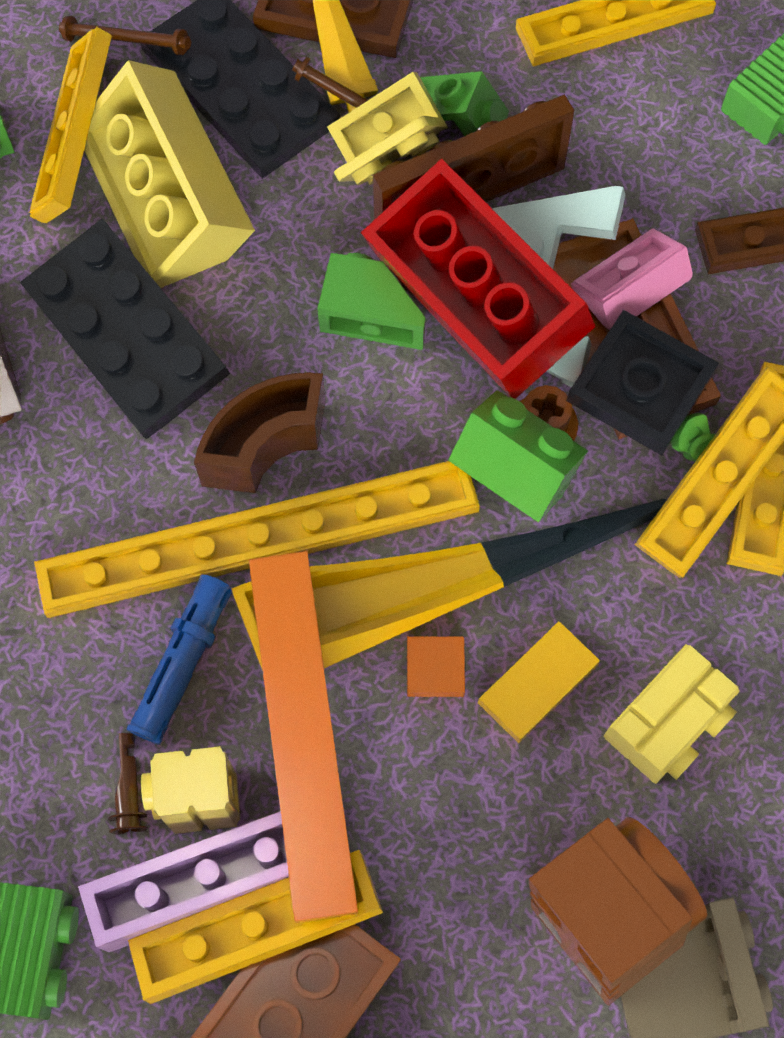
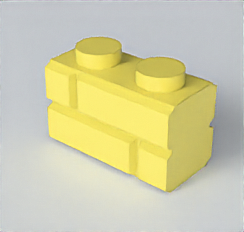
(672, 714)
(192, 790)

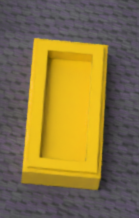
(538, 682)

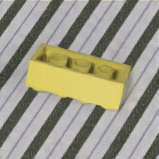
(163, 176)

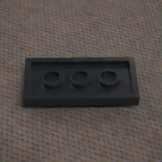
(244, 85)
(125, 329)

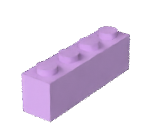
(184, 882)

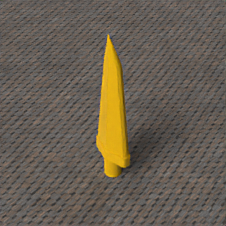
(341, 52)

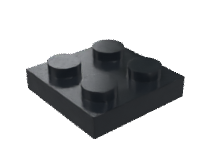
(642, 382)

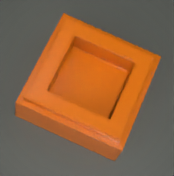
(435, 666)

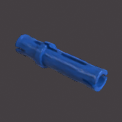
(189, 639)

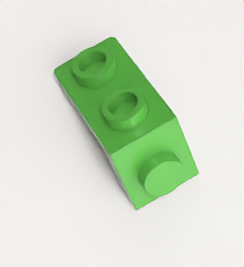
(466, 100)

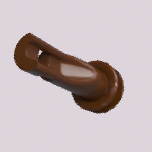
(126, 795)

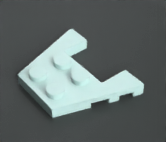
(541, 225)

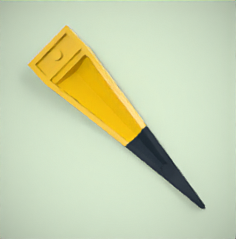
(384, 597)

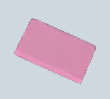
(634, 277)

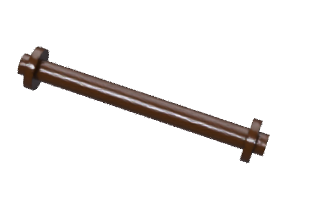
(178, 40)
(325, 82)

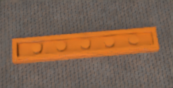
(302, 739)

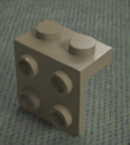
(704, 985)

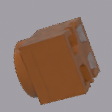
(617, 904)

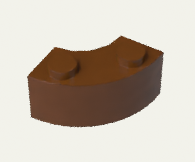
(259, 429)

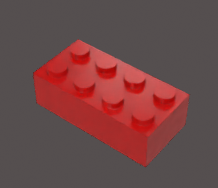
(479, 279)

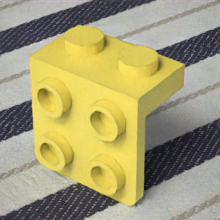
(386, 128)

